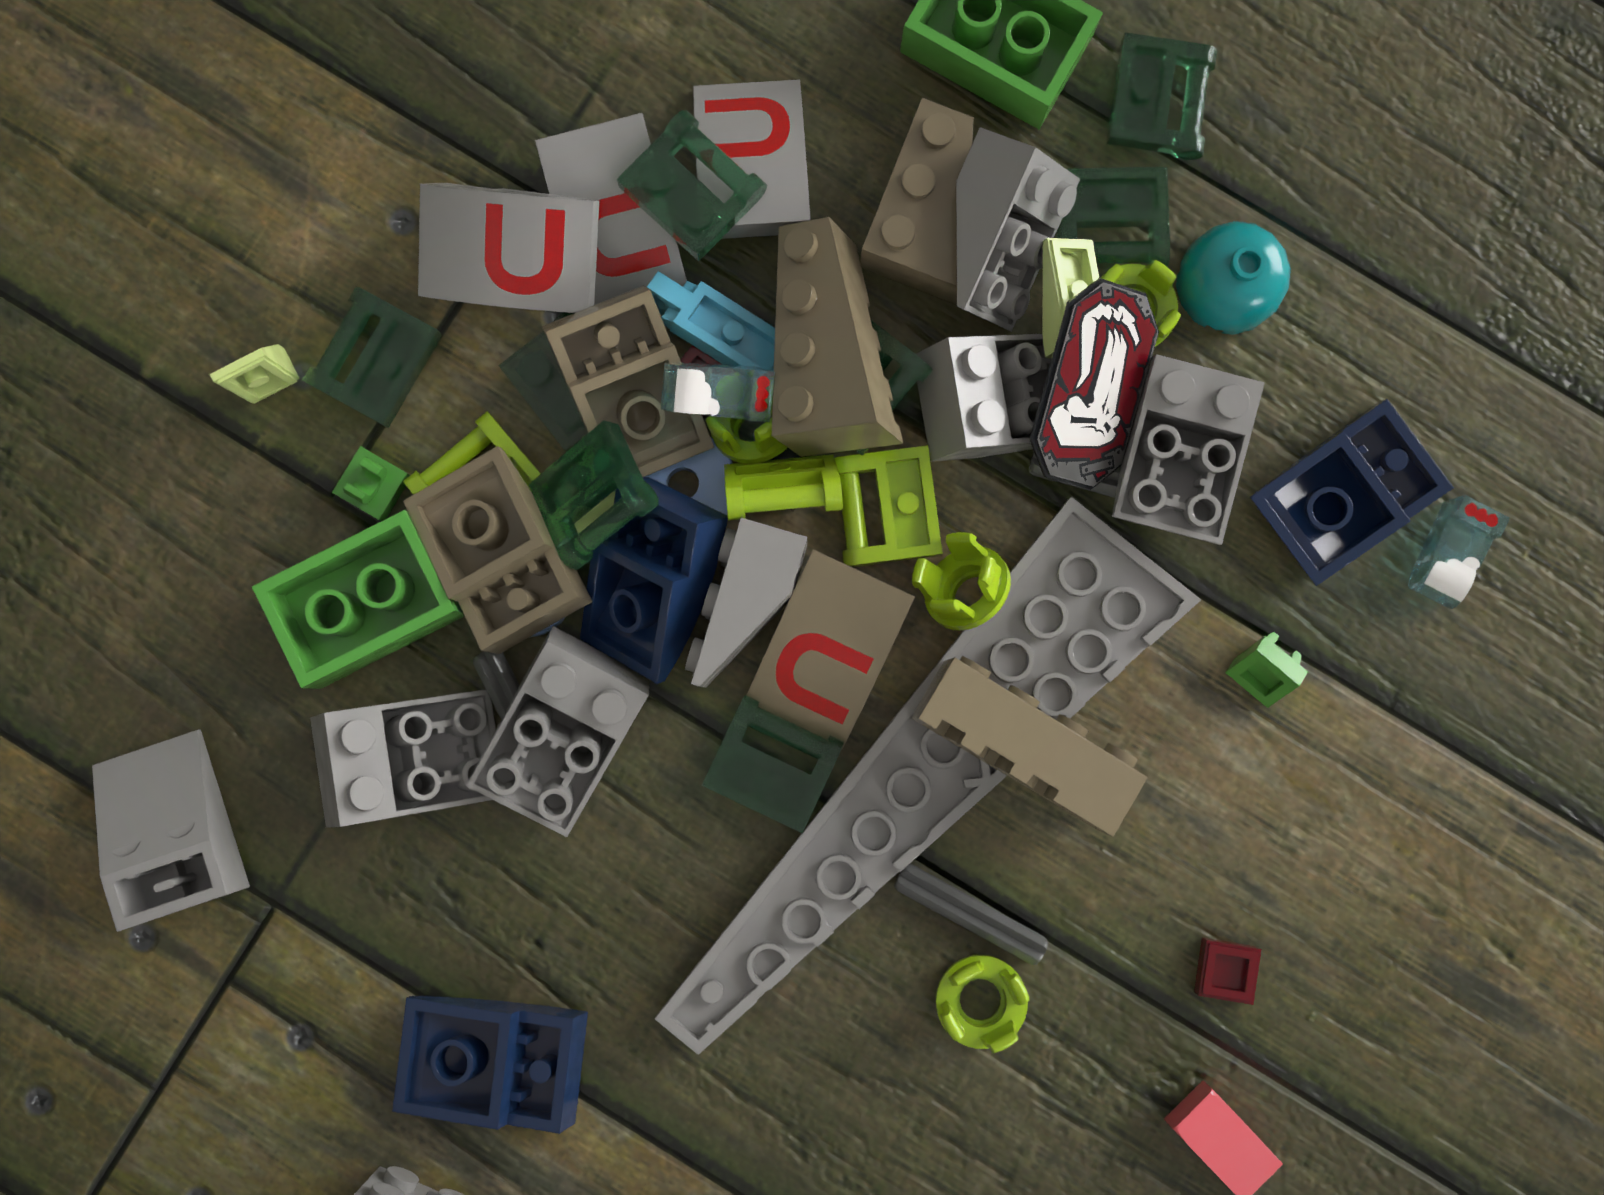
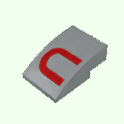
(764, 135)
(629, 241)
(507, 247)

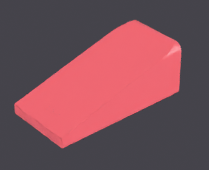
(1223, 1140)

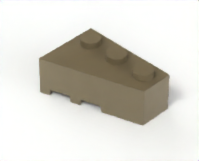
(917, 217)

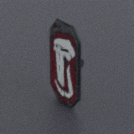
(1094, 384)

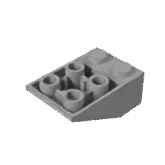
(1005, 209)
(982, 394)
(1187, 449)
(755, 587)
(560, 732)
(401, 756)
(163, 832)

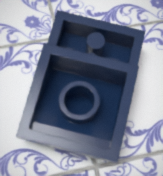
(1351, 492)
(653, 582)
(490, 1063)

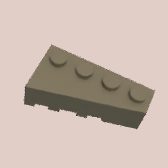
(826, 351)
(1030, 745)

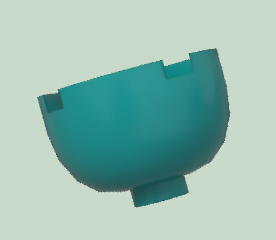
(1233, 277)

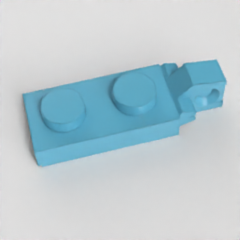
(714, 323)

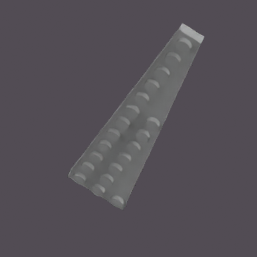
(1069, 626)

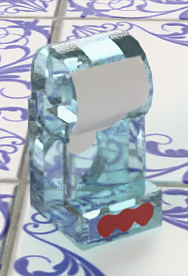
(718, 390)
(1455, 550)

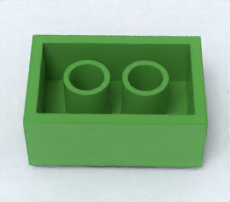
(1003, 49)
(356, 602)

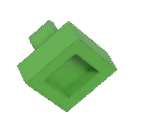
(371, 484)
(1267, 670)

